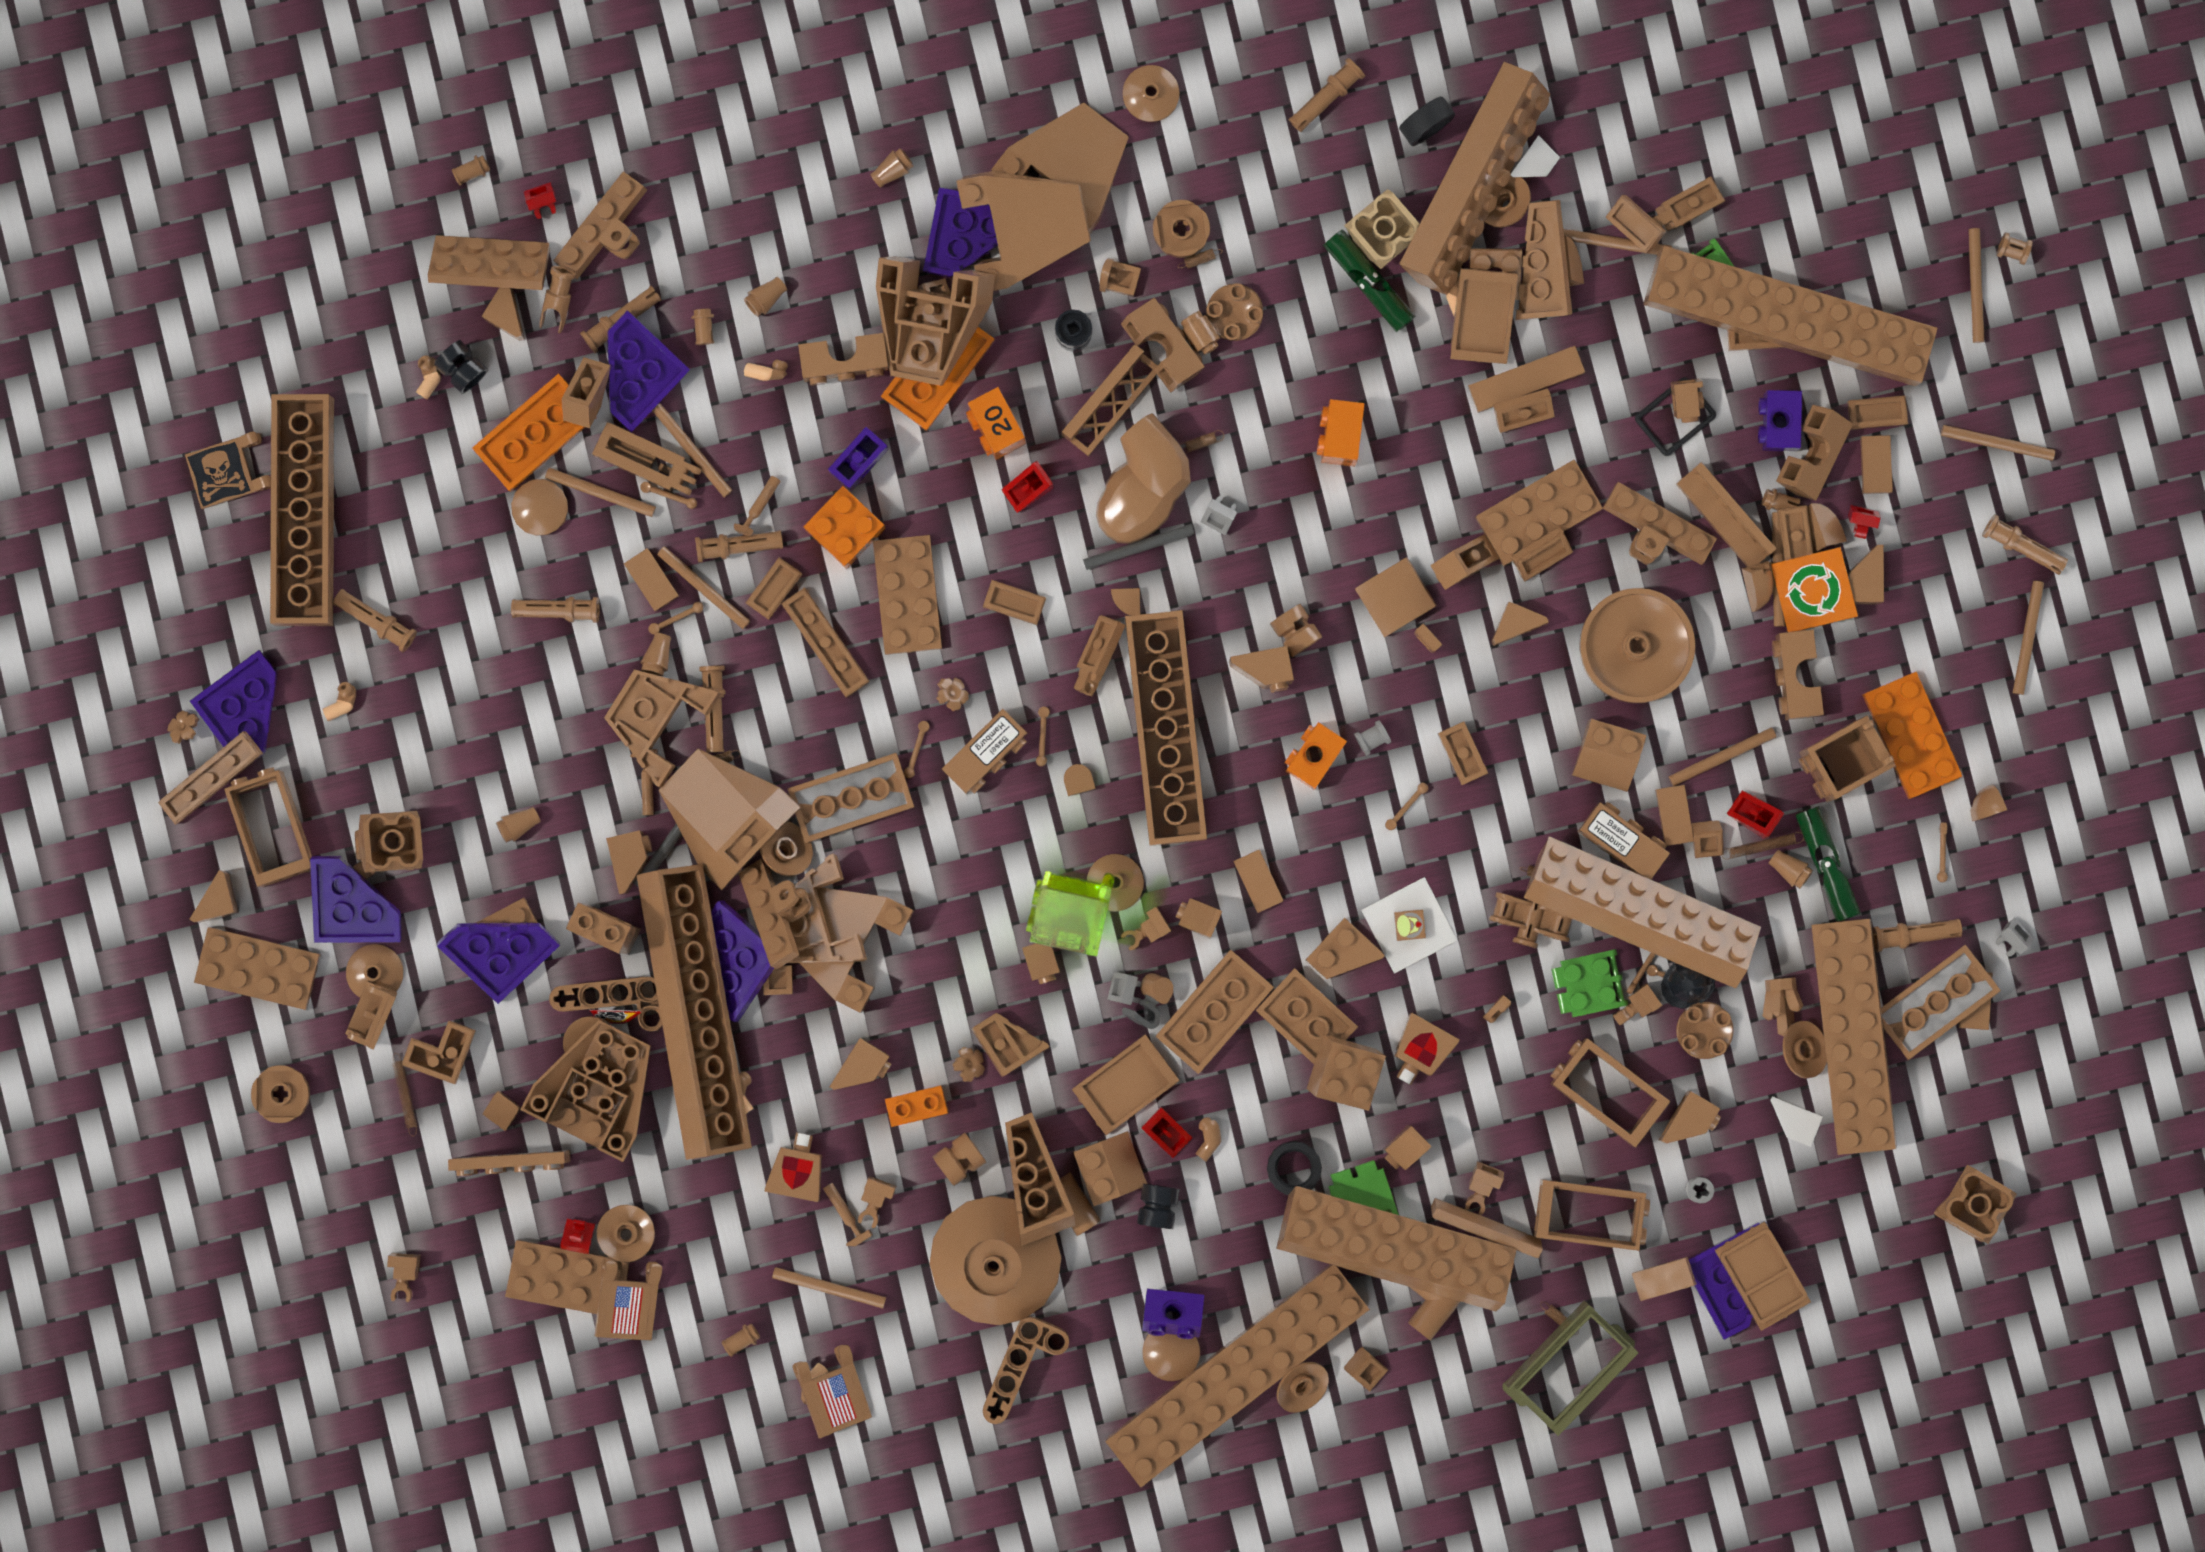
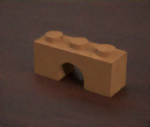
(1153, 323)
(868, 359)
(1827, 435)
(1797, 700)

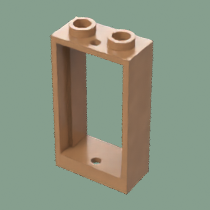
(283, 872)
(603, 928)
(1647, 1119)
(1543, 1213)

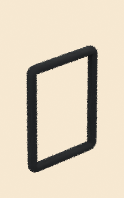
(1688, 436)

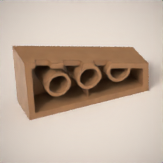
(1037, 1188)

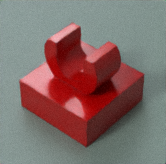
(539, 197)
(1863, 520)
(577, 1236)

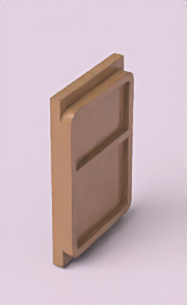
(1483, 316)
(1125, 1084)
(1762, 1275)

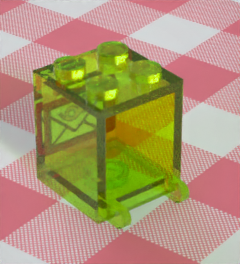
(1069, 912)

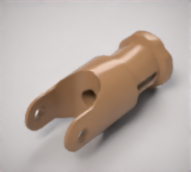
(558, 295)

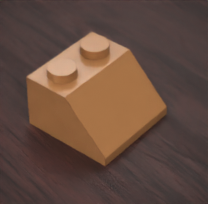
(1265, 668)
(1609, 755)
(1110, 1168)

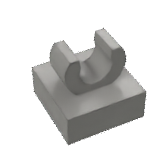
(1219, 516)
(2017, 937)
(1123, 988)

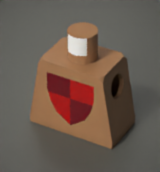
(1422, 1048)
(797, 1171)

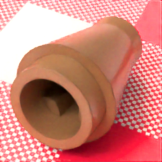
(893, 167)
(764, 297)
(657, 655)
(516, 824)
(1791, 869)

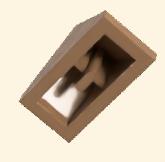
(504, 314)
(1515, 622)
(217, 901)

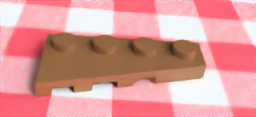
(1545, 271)

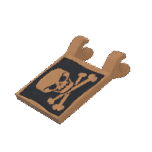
(223, 472)

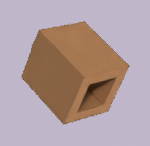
(1041, 962)

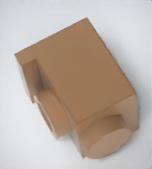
(1687, 399)

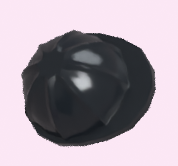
(1685, 986)

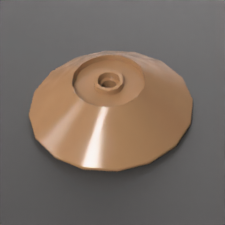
(984, 1233)

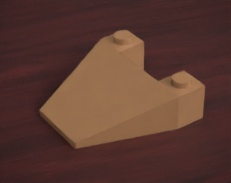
(1072, 149)
(1032, 221)
(927, 328)
(848, 915)

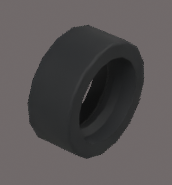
(1427, 121)
(1316, 1167)

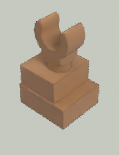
(1152, 928)
(1642, 1002)
(1482, 1182)
(874, 1195)
(405, 1268)

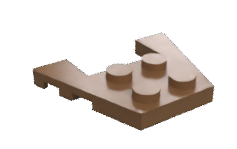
(646, 709)
(811, 929)

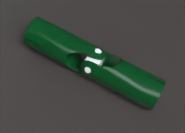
(1356, 265)
(1835, 883)

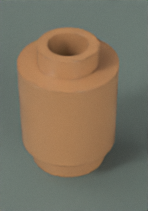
(1200, 333)

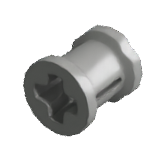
(1372, 738)
(1708, 1186)

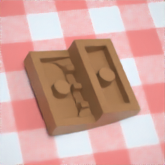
(1395, 597)

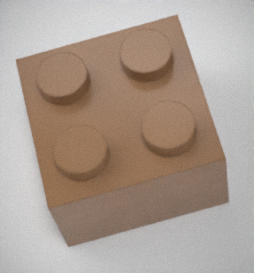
(1346, 1072)

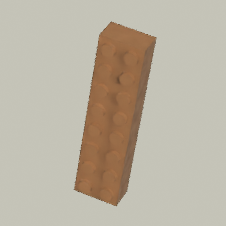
(1475, 178)
(302, 510)
(1165, 728)
(1642, 912)
(1854, 1036)
(1396, 1248)

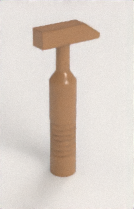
(758, 506)
(647, 791)
(846, 1215)

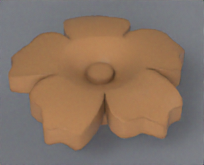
(952, 692)
(183, 726)
(969, 1064)

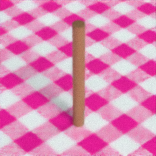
(1607, 241)
(1976, 285)
(1997, 442)
(692, 450)
(600, 492)
(703, 587)
(1779, 620)
(2028, 637)
(1722, 756)
(828, 1287)

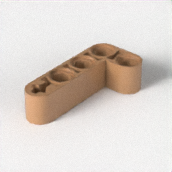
(607, 998)
(1018, 1371)

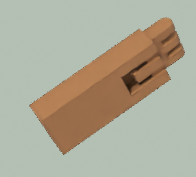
(638, 455)

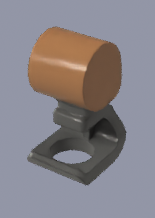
(1156, 990)

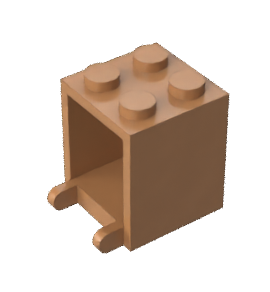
(1851, 756)

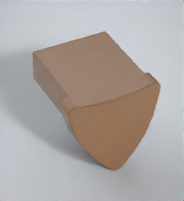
(1119, 277)

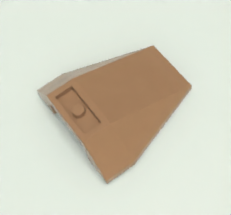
(724, 813)
(595, 1090)

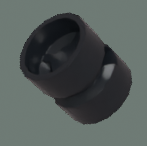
(1073, 330)
(468, 373)
(1158, 1206)

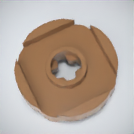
(1191, 216)
(269, 1106)

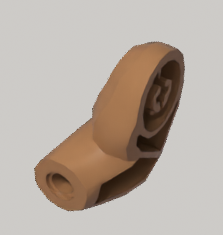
(1146, 486)

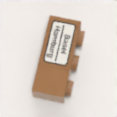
(985, 752)
(1624, 840)

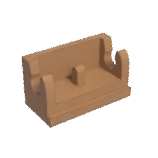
(370, 1014)

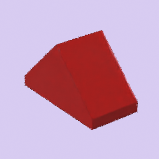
(1028, 487)
(1755, 814)
(1166, 1132)

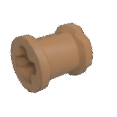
(2014, 248)

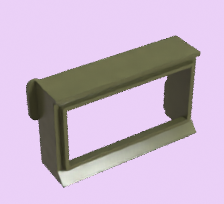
(1551, 1347)

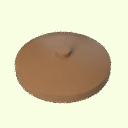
(1637, 645)

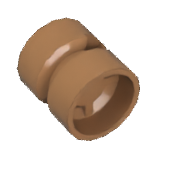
(1296, 630)
(959, 1159)

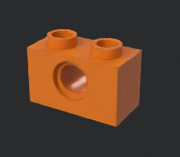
(1329, 745)
(916, 1106)

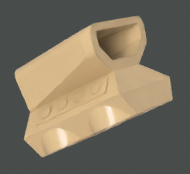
(1383, 229)

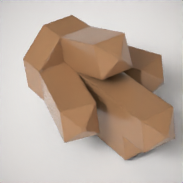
(1781, 1002)

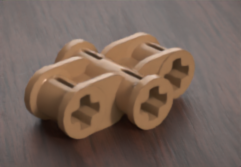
(1522, 915)

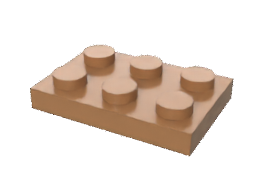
(1304, 1015)

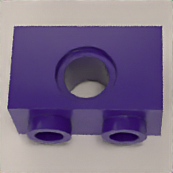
(1790, 406)
(858, 459)
(1187, 1305)

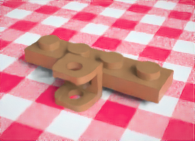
(604, 227)
(1657, 527)
(773, 910)

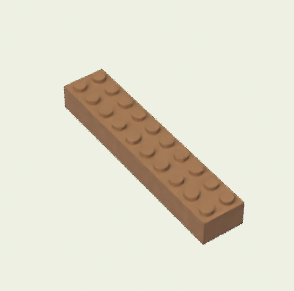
(1790, 316)
(694, 1011)
(1236, 1374)

